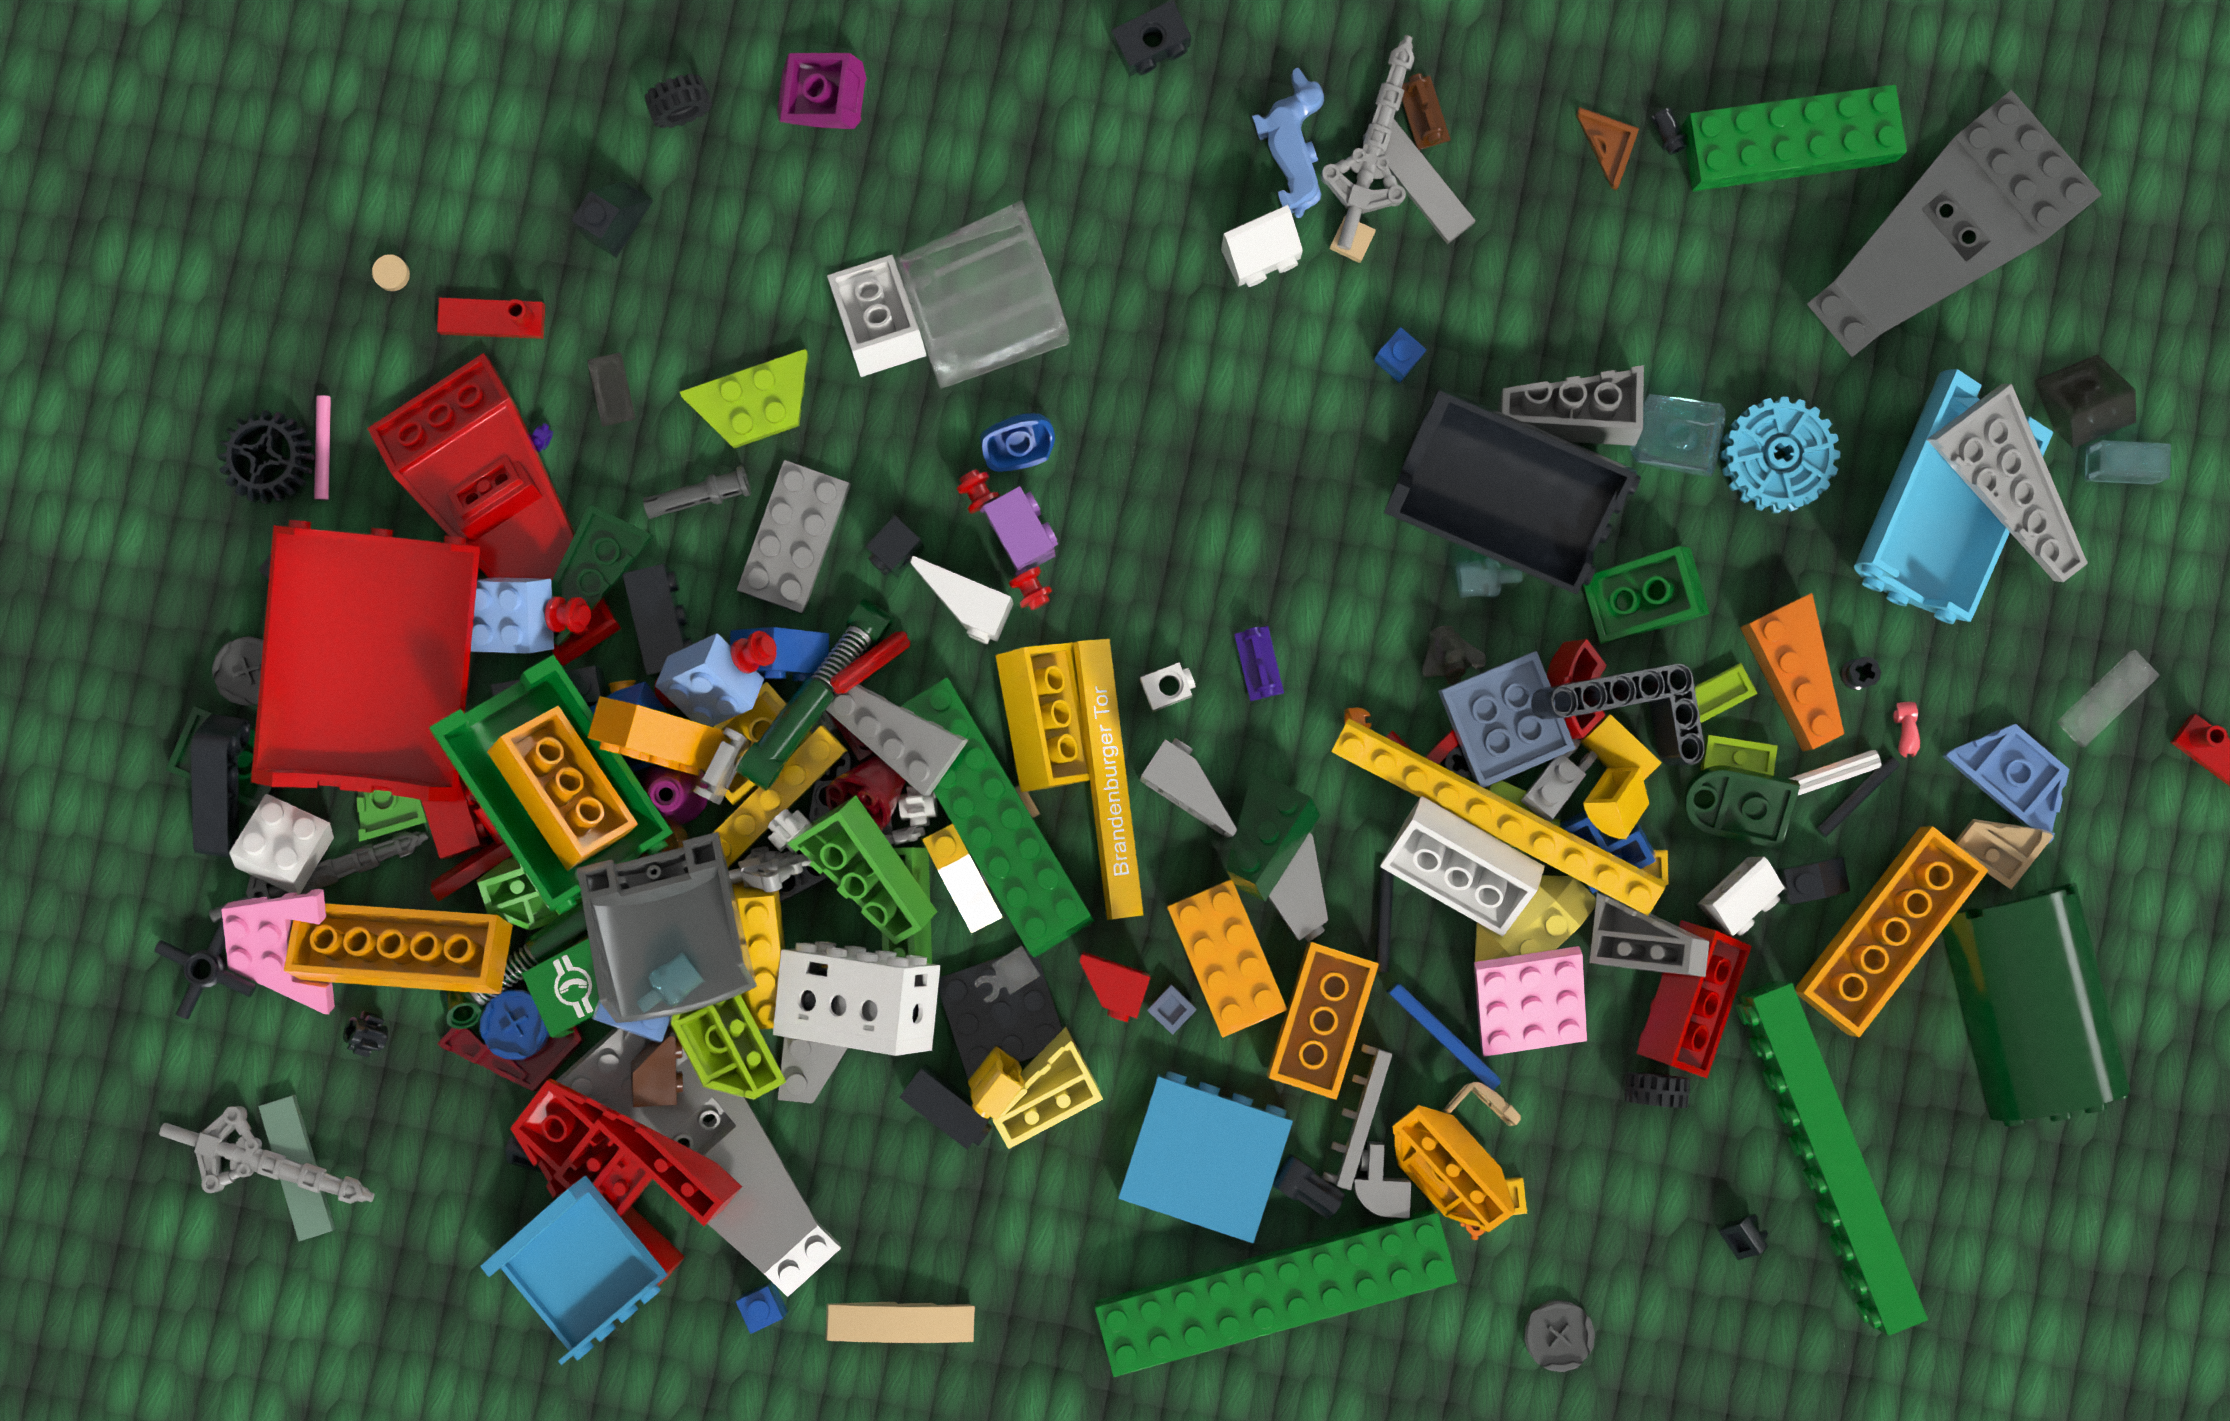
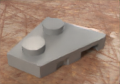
(807, 1068)

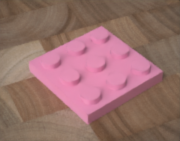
(1530, 1001)

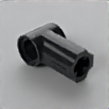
(1300, 1182)

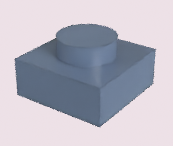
(1171, 1009)

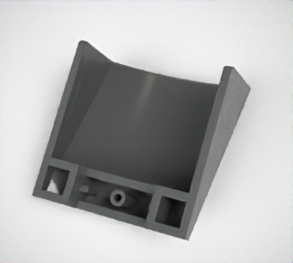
(653, 910)

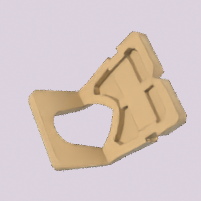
(1490, 1098)

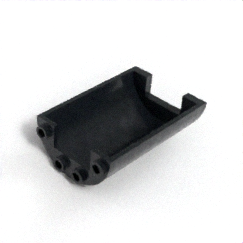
(1509, 490)

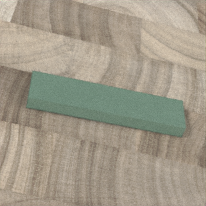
(290, 1138)

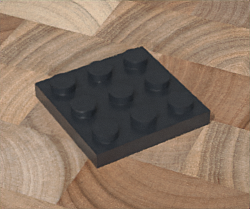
(1015, 1022)

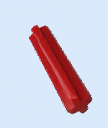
(870, 662)

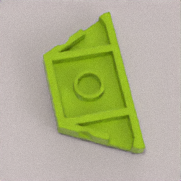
(754, 400)

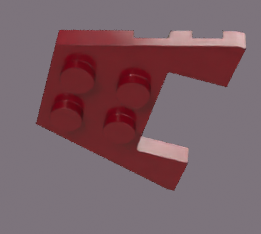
(529, 1072)

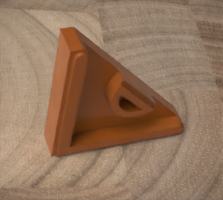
(1610, 142)

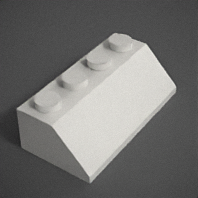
(1463, 866)

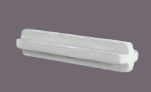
(1838, 771)

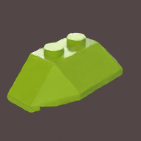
(728, 1049)

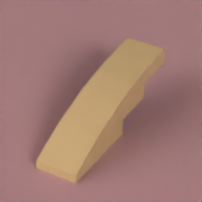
(899, 1322)

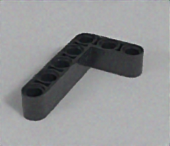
(1667, 689)

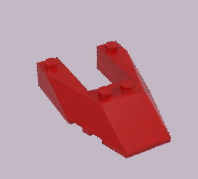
(620, 1157)

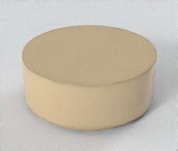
(390, 272)

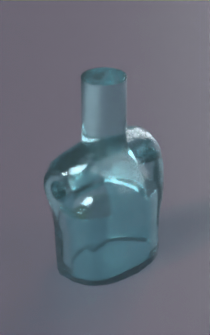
(1483, 578)
(671, 983)

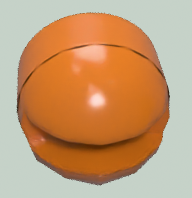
(1358, 715)

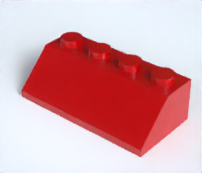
(1693, 1010)

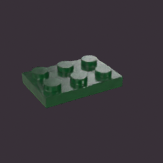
(180, 761)

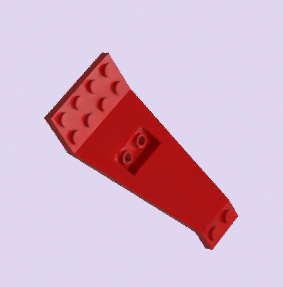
(482, 480)

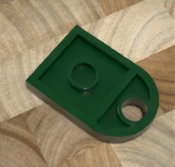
(1743, 804)

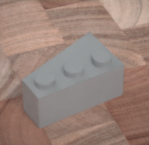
(1644, 942)

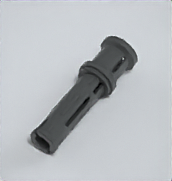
(712, 490)

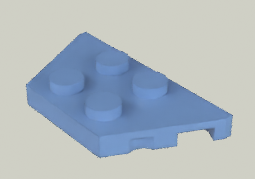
(2015, 774)

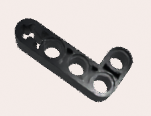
(215, 783)

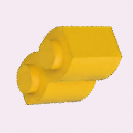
(995, 1084)

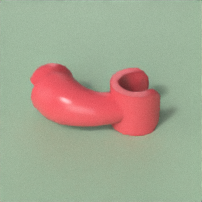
(1907, 715)

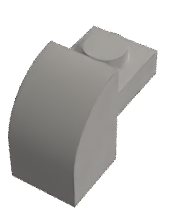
(1377, 1193)

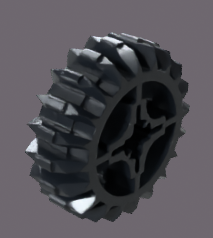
(270, 444)

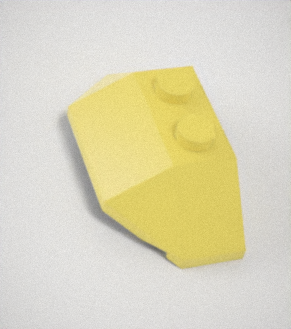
(1544, 923)

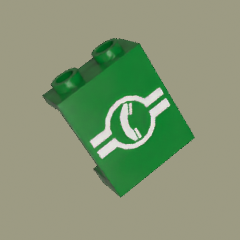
(564, 989)

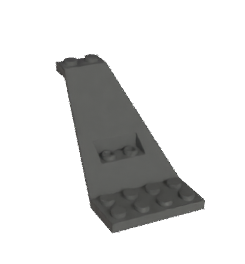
(2003, 184)

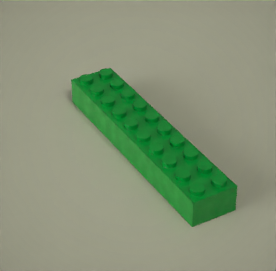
(1830, 1157)
(1274, 1292)

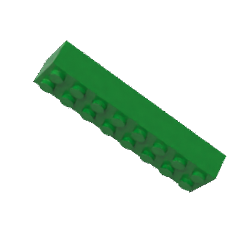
(1001, 830)

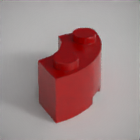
(1573, 663)

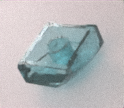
(1680, 435)

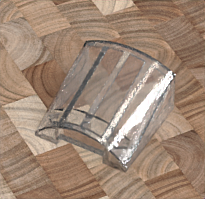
(983, 296)

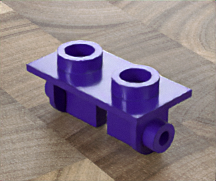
(1259, 663)

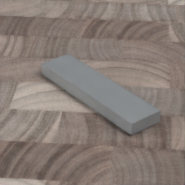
(1426, 186)

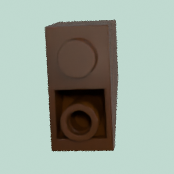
(655, 1074)

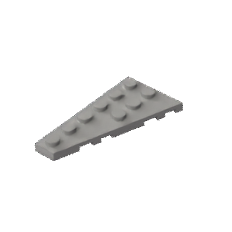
(2004, 467)

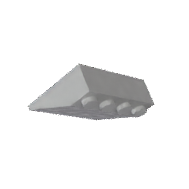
(1183, 782)

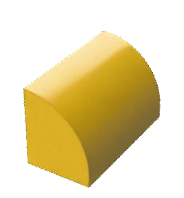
(1618, 747)
(1617, 801)

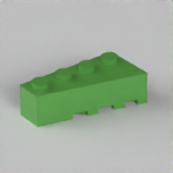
(866, 869)

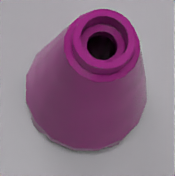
(685, 803)

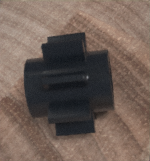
(365, 1034)

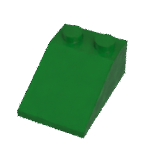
(1646, 595)

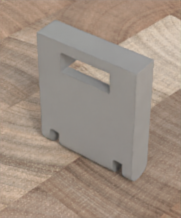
(723, 767)

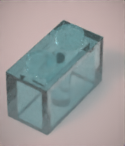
(2128, 462)

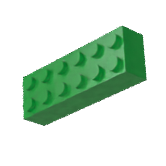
(1794, 137)

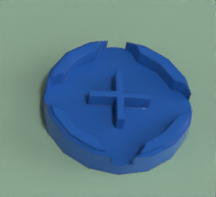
(513, 1026)

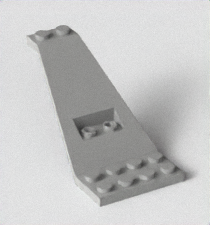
(768, 1214)

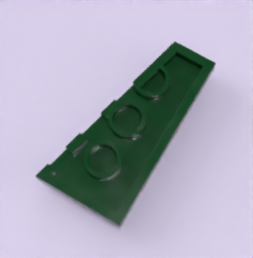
(596, 559)

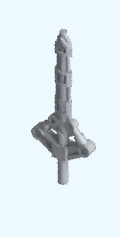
(1370, 161)
(770, 868)
(248, 1157)

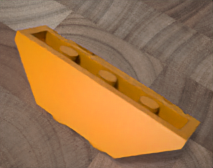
(1452, 1168)

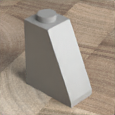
(1300, 894)

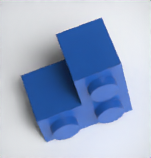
(797, 652)
(1634, 849)

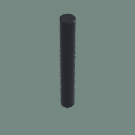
(1857, 796)
(1384, 920)

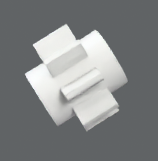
(917, 807)
(785, 827)

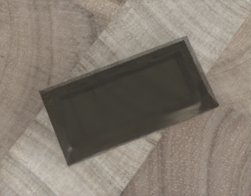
(611, 389)

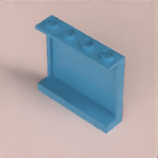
(1206, 1156)
(579, 1267)

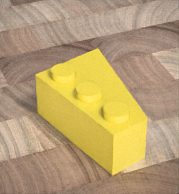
(1054, 1089)

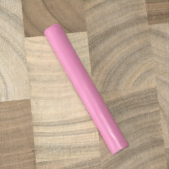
(322, 448)

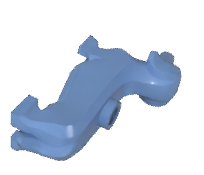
(1287, 143)

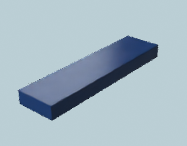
(1443, 1036)

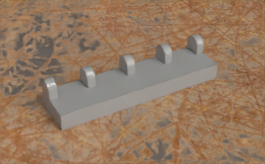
(1362, 1118)

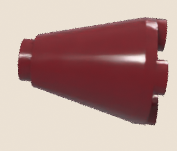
(874, 785)

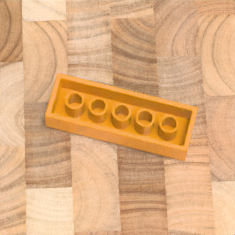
(1890, 930)
(402, 949)

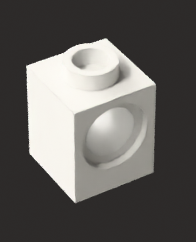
(1156, 698)

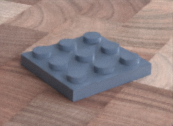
(1498, 724)

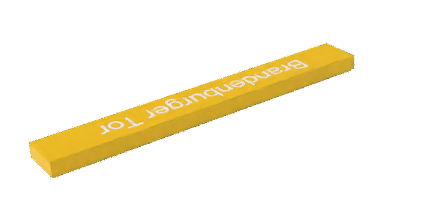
(1108, 779)

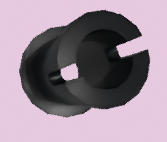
(1669, 131)

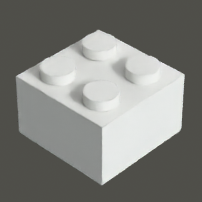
(281, 844)

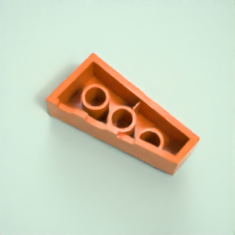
(1797, 670)

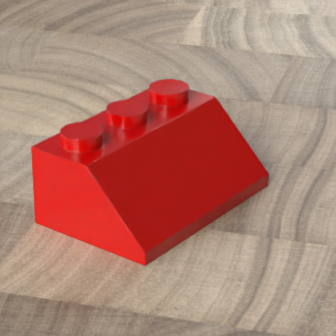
(1116, 985)

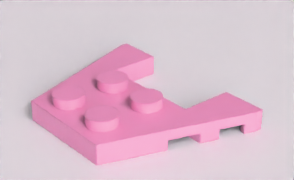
(258, 943)

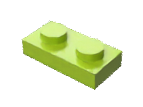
(1739, 754)

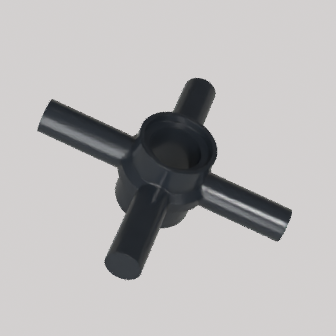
(192, 971)

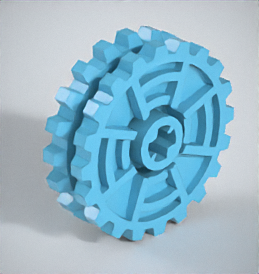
(1785, 481)

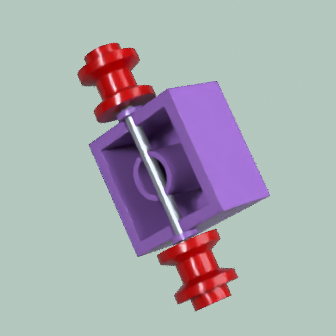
(1019, 531)

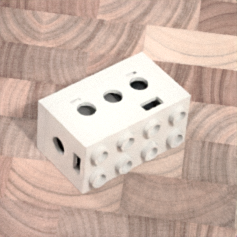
(856, 998)

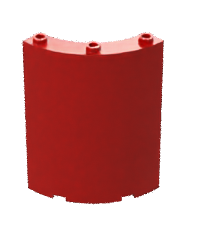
(362, 660)

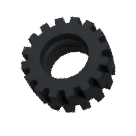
(678, 101)
(1657, 1089)

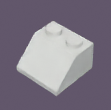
(1262, 247)
(1742, 895)

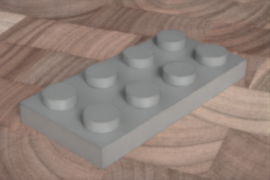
(793, 537)

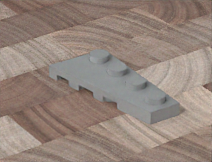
(906, 742)

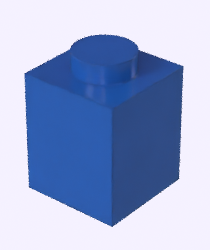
(1400, 355)
(761, 1307)

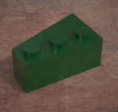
(1268, 834)

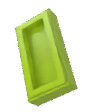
(1723, 691)

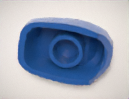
(1018, 442)

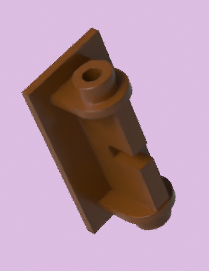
(1424, 112)

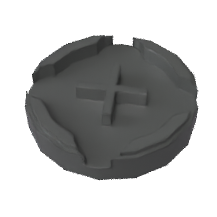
(239, 670)
(1558, 1335)

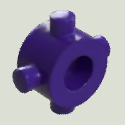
(542, 437)

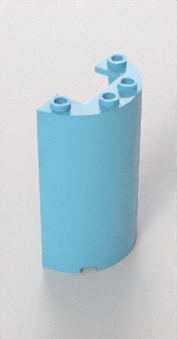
(1933, 533)

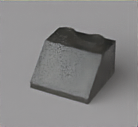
(2087, 400)

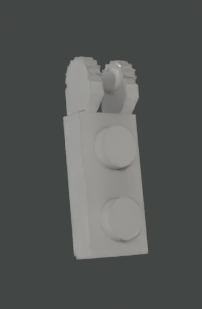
(1557, 783)

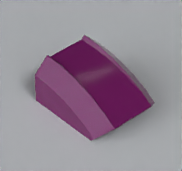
(822, 90)

